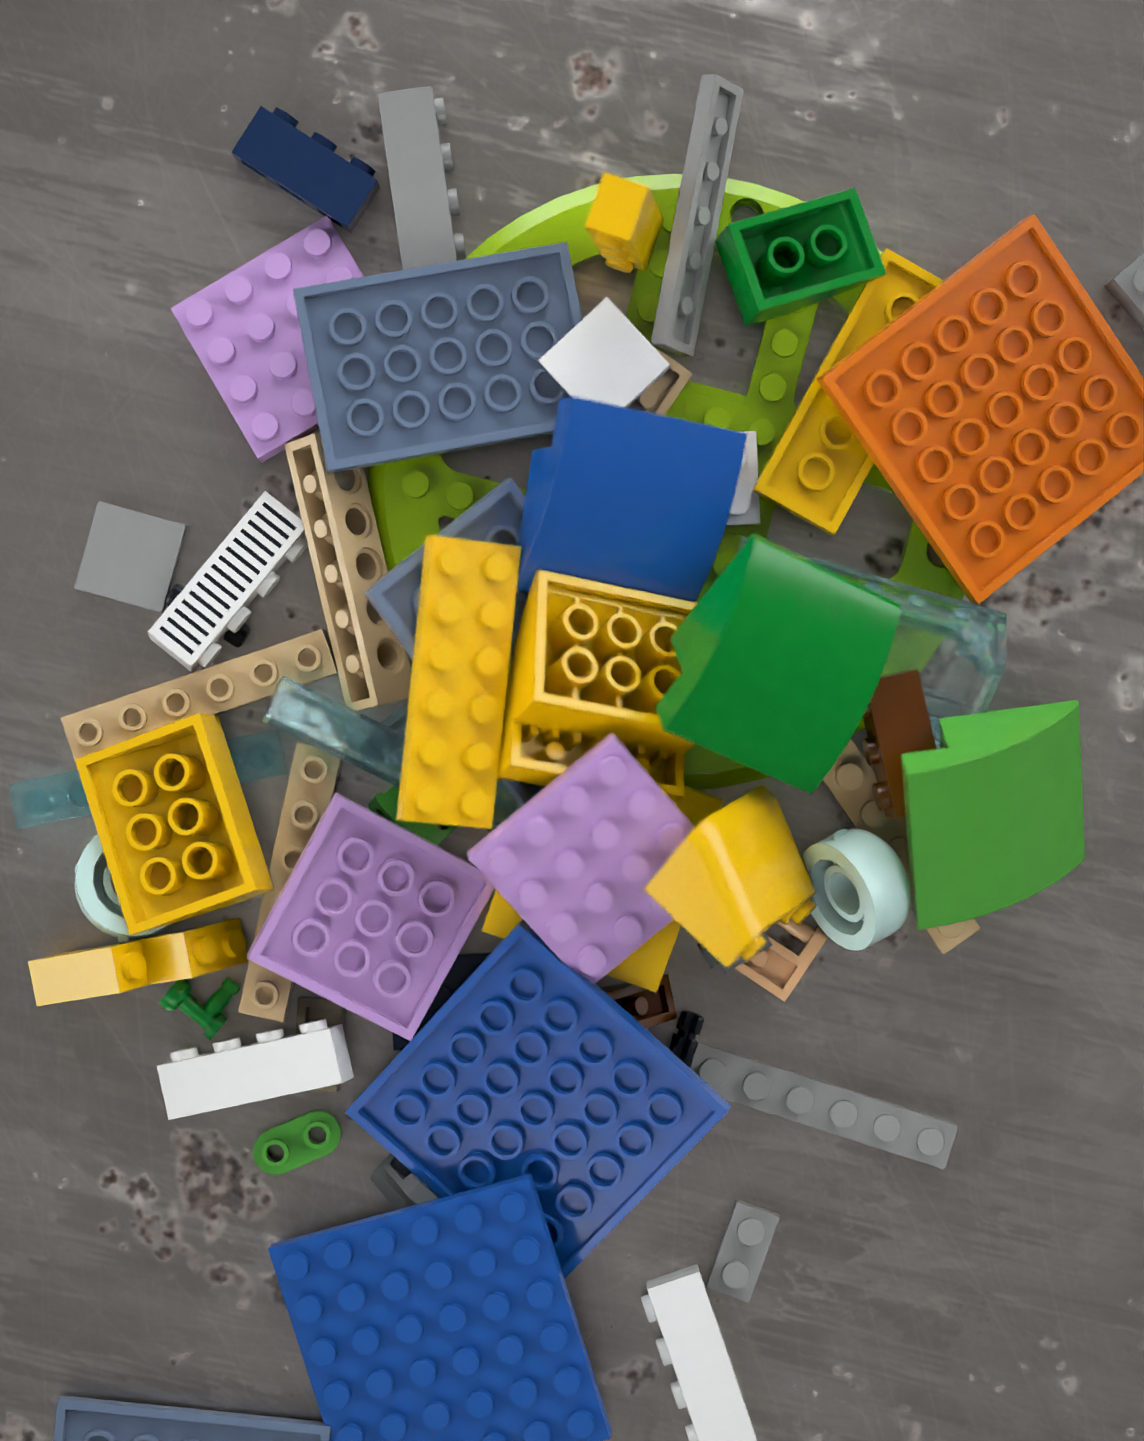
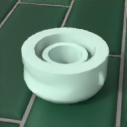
(858, 888)
(97, 896)

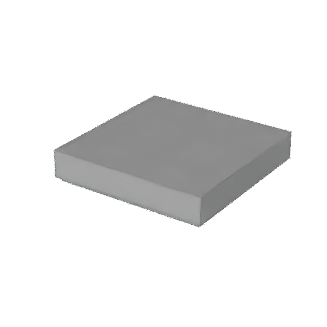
(130, 557)

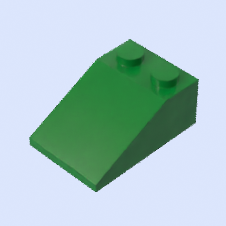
(798, 255)

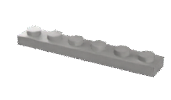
(697, 216)
(825, 1106)

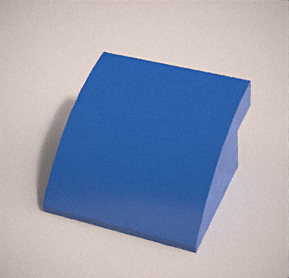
(628, 499)

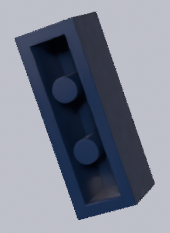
(307, 167)

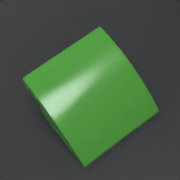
(993, 811)

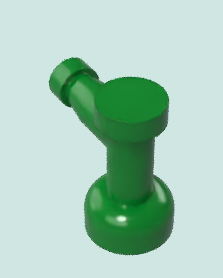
(206, 1015)

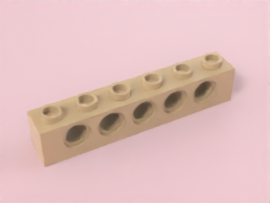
(346, 563)
(205, 691)
(308, 793)

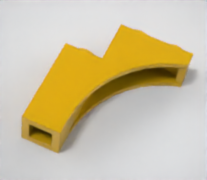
(138, 962)

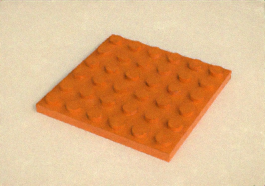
(997, 408)

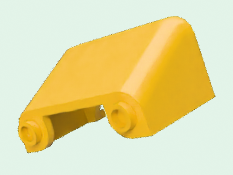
(736, 878)

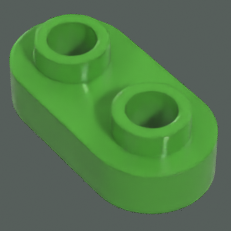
(296, 1141)

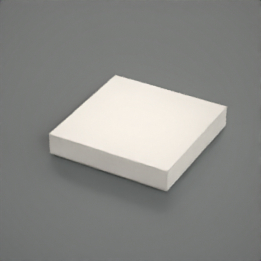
(605, 358)

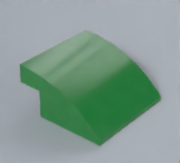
(778, 664)

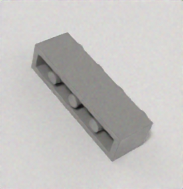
(418, 177)

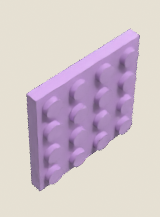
(252, 336)
(583, 856)
(372, 917)

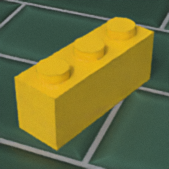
(624, 223)

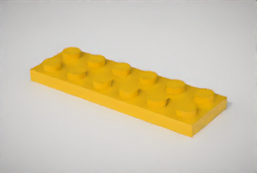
(818, 457)
(458, 682)

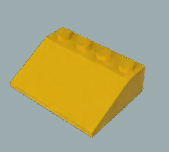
(174, 823)

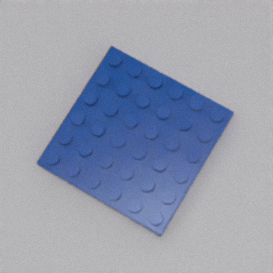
(544, 1081)
(442, 1323)

